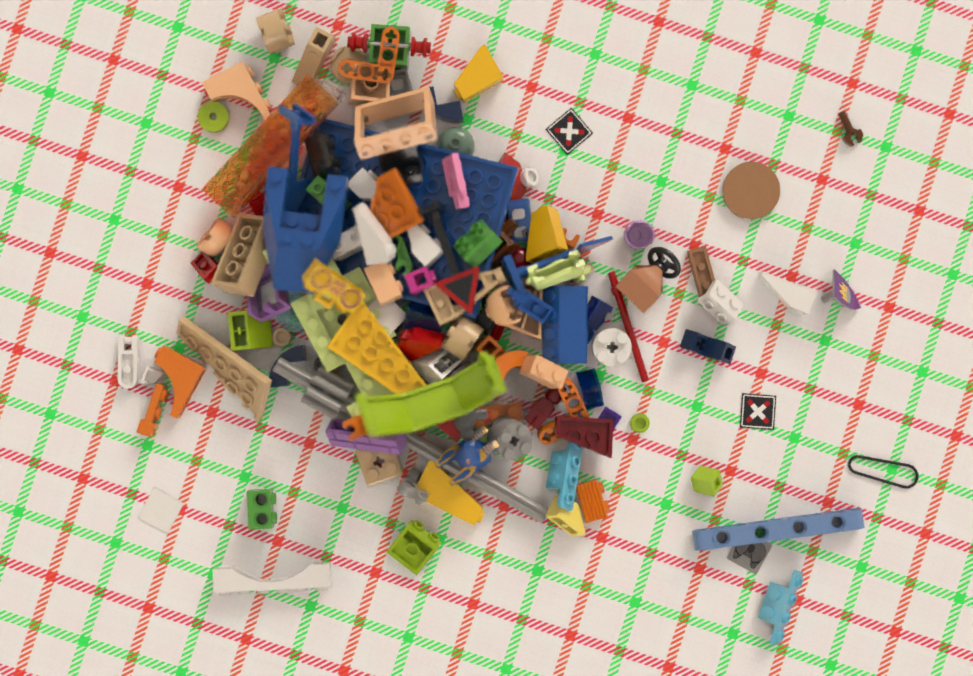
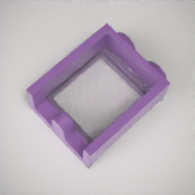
(267, 301)

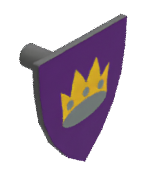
(841, 293)

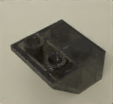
(322, 154)

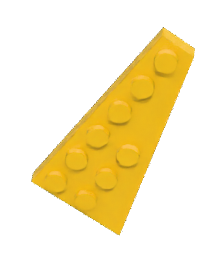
(373, 351)

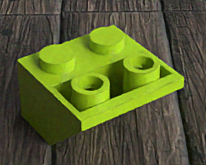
(248, 332)

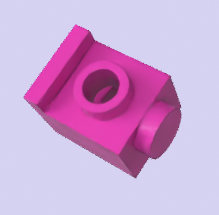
(414, 279)

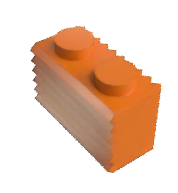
(591, 500)

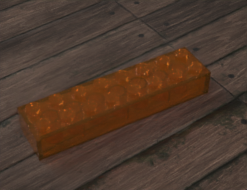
(268, 146)

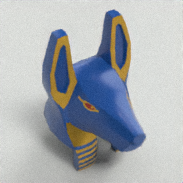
(469, 455)

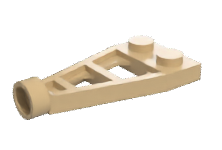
(441, 302)

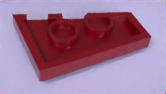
(586, 432)

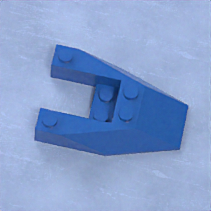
(299, 238)

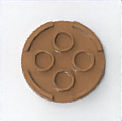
(751, 190)

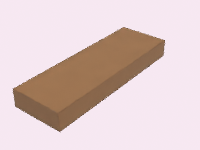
(701, 269)

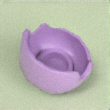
(639, 234)

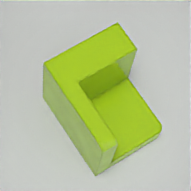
(706, 481)

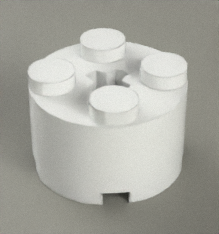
(619, 339)

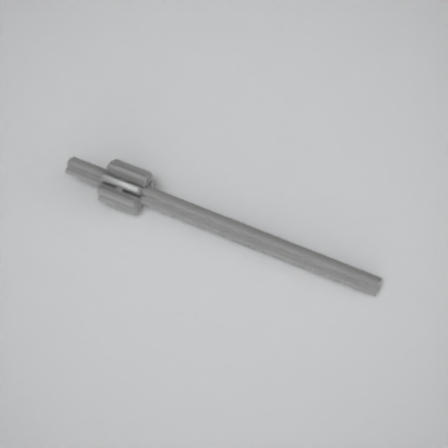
(330, 394)

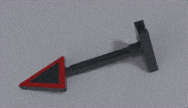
(461, 285)

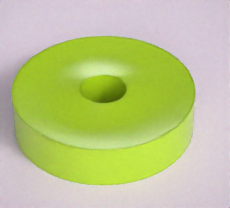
(219, 123)

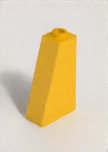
(449, 498)

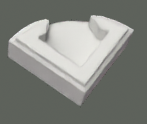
(151, 375)

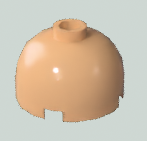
(215, 238)
(501, 309)

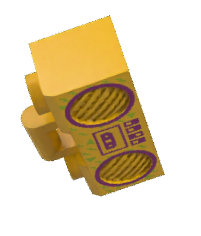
(339, 289)

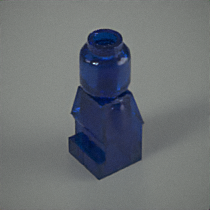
(596, 315)

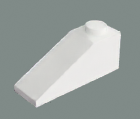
(374, 239)
(790, 294)

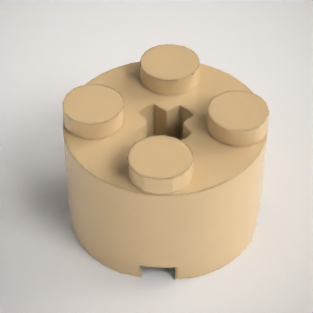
(275, 31)
(462, 337)

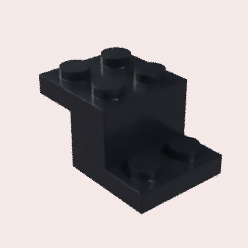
(406, 161)

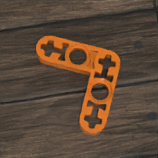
(382, 64)
(571, 412)

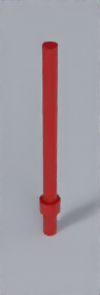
(628, 326)

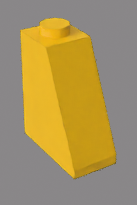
(477, 76)
(545, 235)

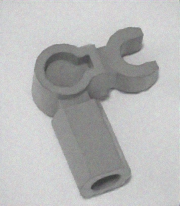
(409, 488)

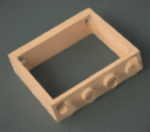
(390, 108)

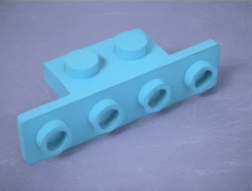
(564, 474)
(778, 604)

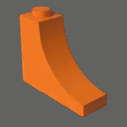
(184, 376)

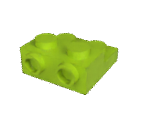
(414, 546)

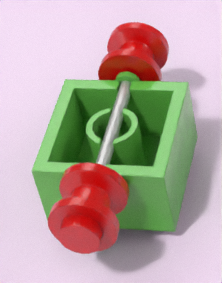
(404, 46)

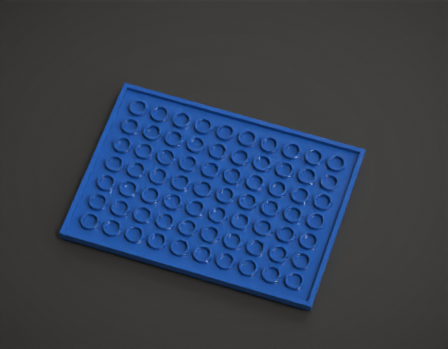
(487, 186)

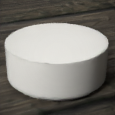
(529, 177)

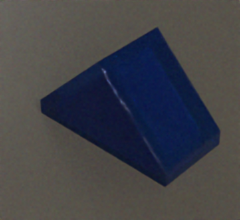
(590, 388)

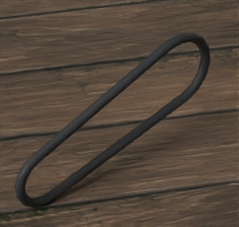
(884, 461)

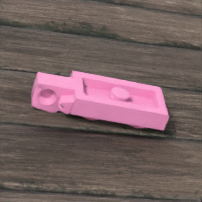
(455, 180)

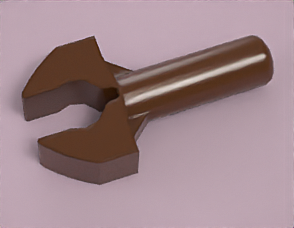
(849, 130)

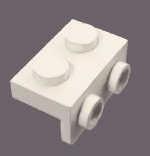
(721, 302)

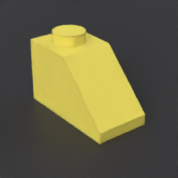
(569, 521)

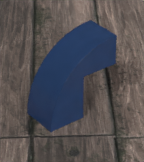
(448, 112)
(707, 346)
(292, 355)

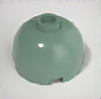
(457, 140)

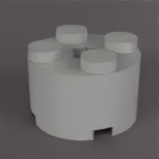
(512, 437)

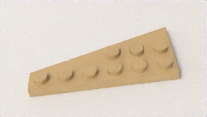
(231, 370)

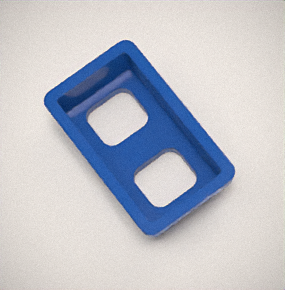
(525, 222)

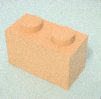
(383, 283)
(543, 371)

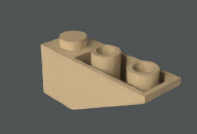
(314, 55)

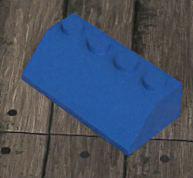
(566, 326)

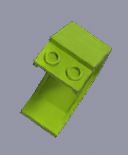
(433, 402)

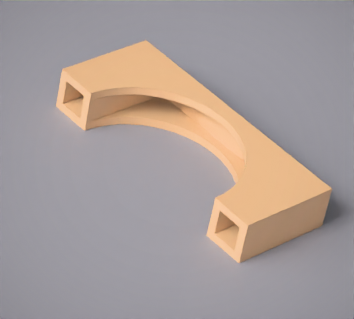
(239, 84)

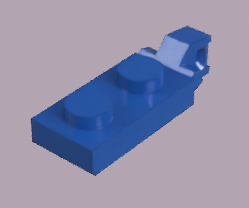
(530, 304)

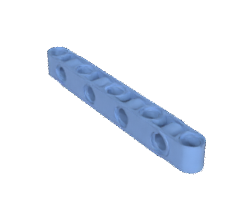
(778, 529)

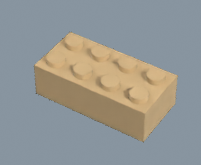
(242, 257)

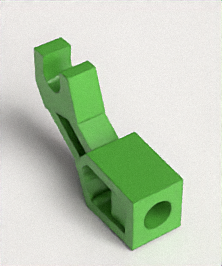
(403, 256)

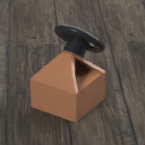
(645, 282)

